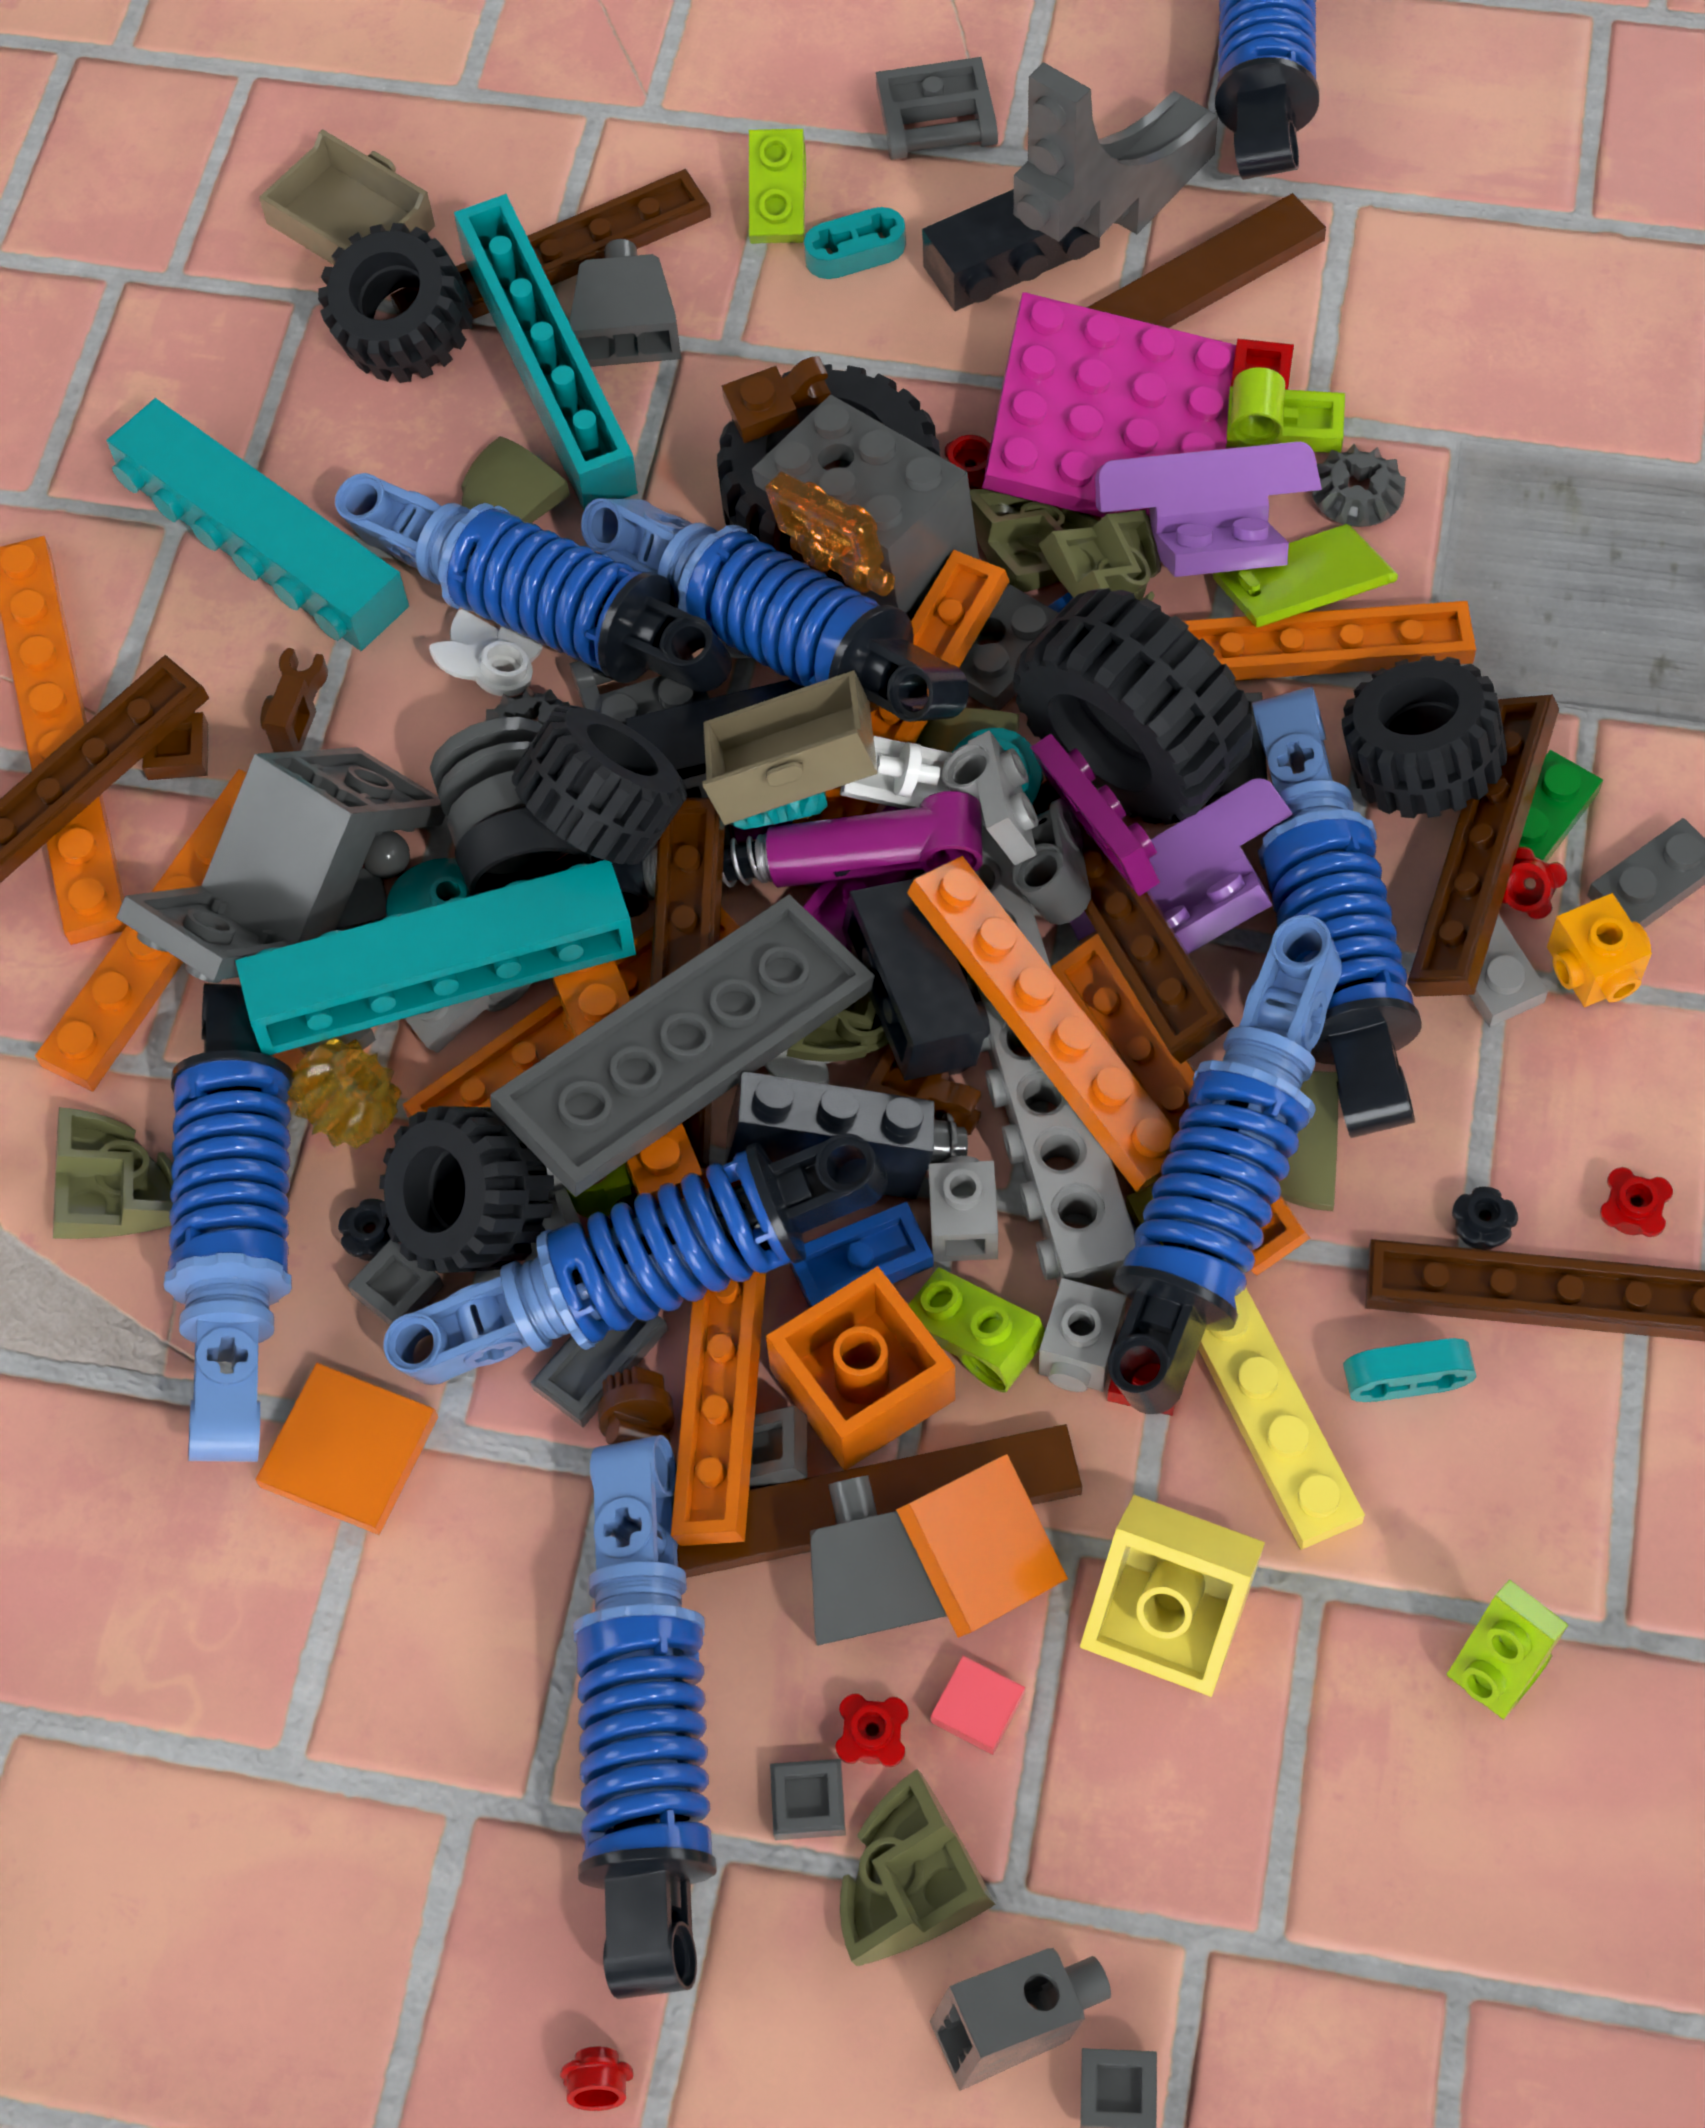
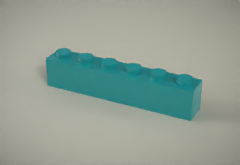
(546, 352)
(257, 525)
(435, 957)

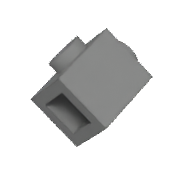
(963, 1209)
(1081, 1336)

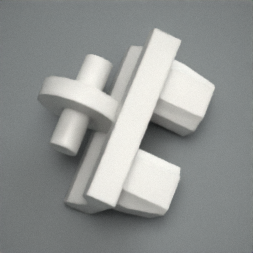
(904, 775)

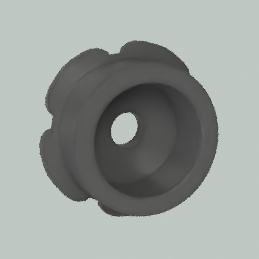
(948, 1139)

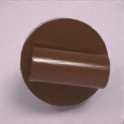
(635, 1406)

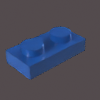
(882, 1240)

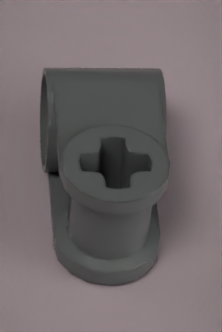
(1057, 876)

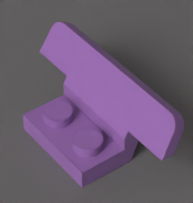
(1211, 504)
(1203, 869)

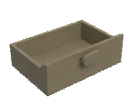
(342, 193)
(789, 748)

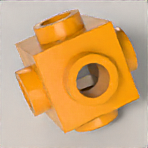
(1599, 951)

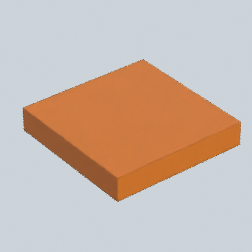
(347, 1448)
(982, 1545)

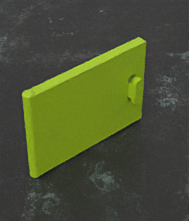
(1317, 573)

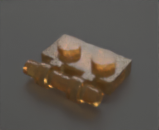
(830, 533)

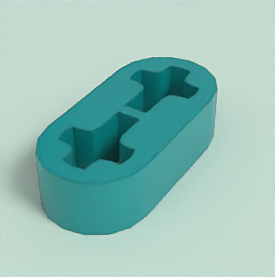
(855, 243)
(1409, 1370)

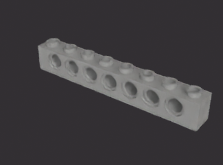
(1032, 1138)

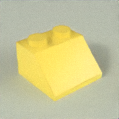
(1171, 1594)

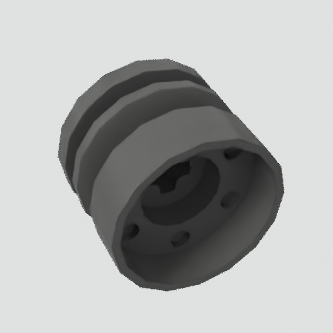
(476, 783)

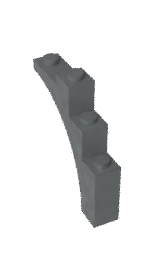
(1106, 180)

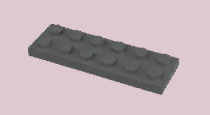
(680, 1044)

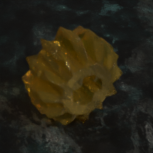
(344, 1093)

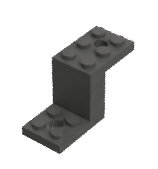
(920, 519)
(282, 858)

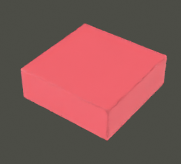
(977, 1705)

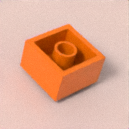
(861, 1367)

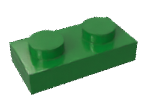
(1557, 804)

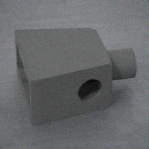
(624, 308)
(866, 1570)
(991, 2025)

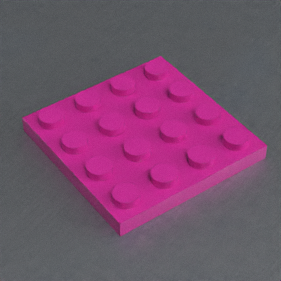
(1100, 391)

